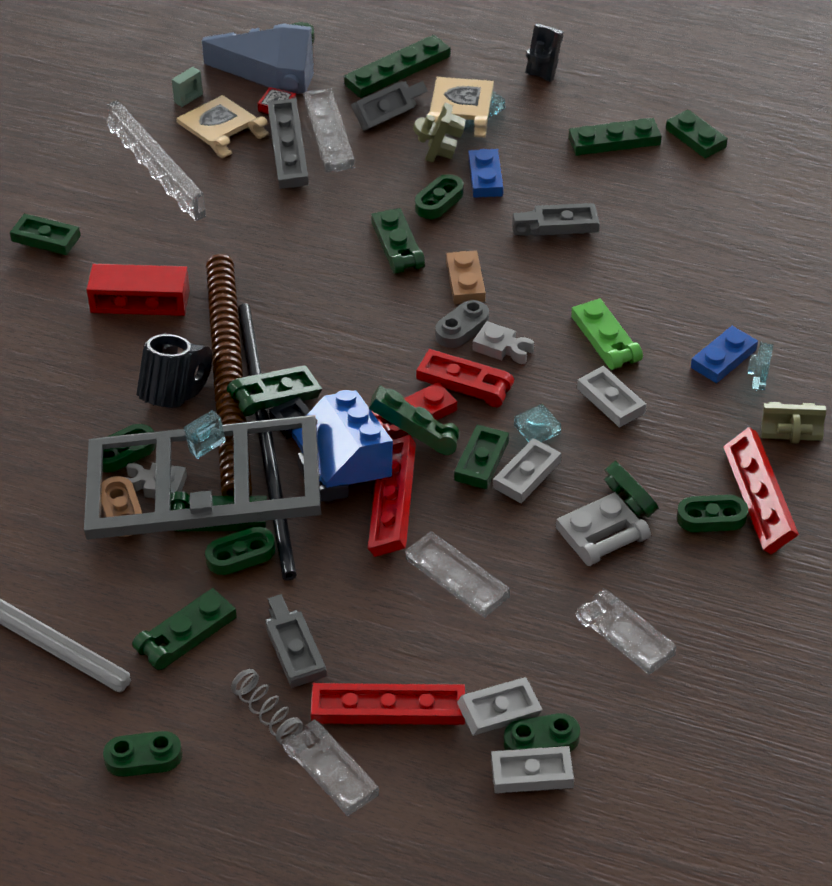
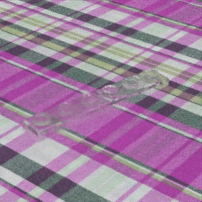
(156, 160)

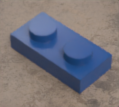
(485, 173)
(724, 354)

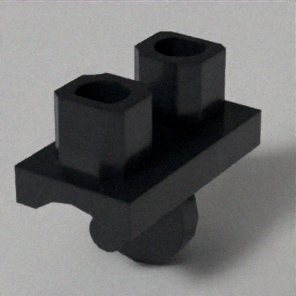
(544, 52)

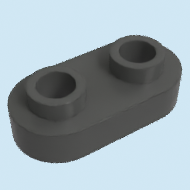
(461, 324)

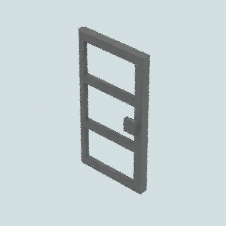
(201, 509)

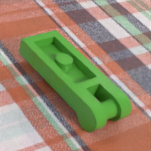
(606, 334)

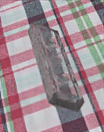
(329, 130)

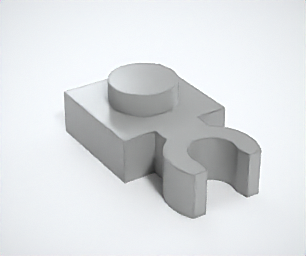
(501, 341)
(146, 479)

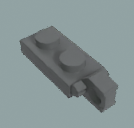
(387, 103)
(557, 220)
(293, 644)

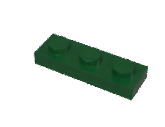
(614, 136)

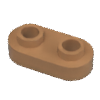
(119, 498)

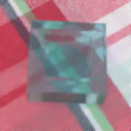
(760, 365)
(537, 424)
(204, 434)

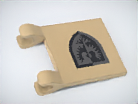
(469, 99)
(220, 120)

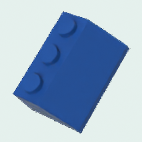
(350, 441)

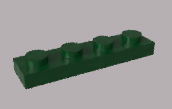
(397, 66)

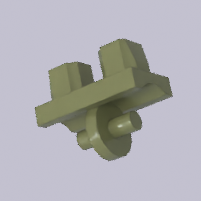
(435, 132)
(793, 421)

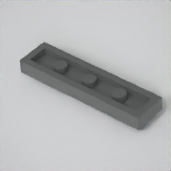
(288, 143)

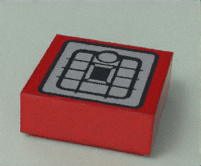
(271, 95)

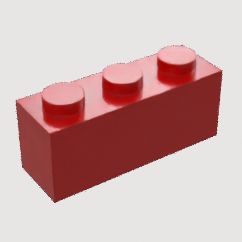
(138, 289)

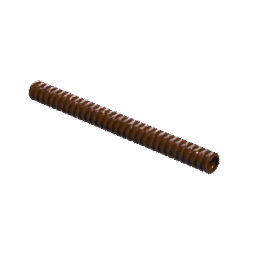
(226, 357)

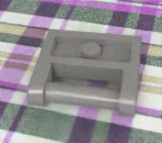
(598, 521)

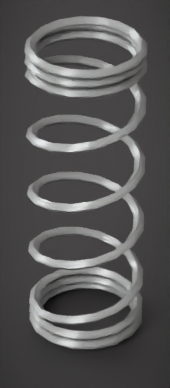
(280, 732)

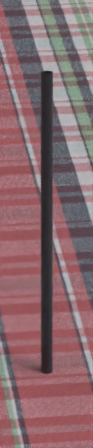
(267, 448)

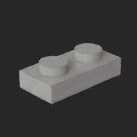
(611, 396)
(527, 470)
(499, 706)
(532, 769)

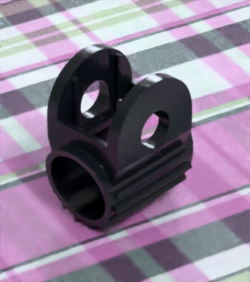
(170, 376)

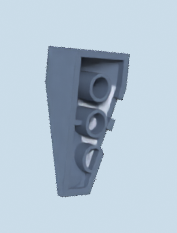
(269, 57)

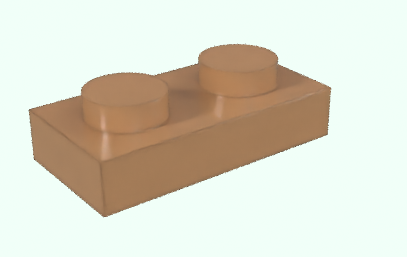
(465, 276)

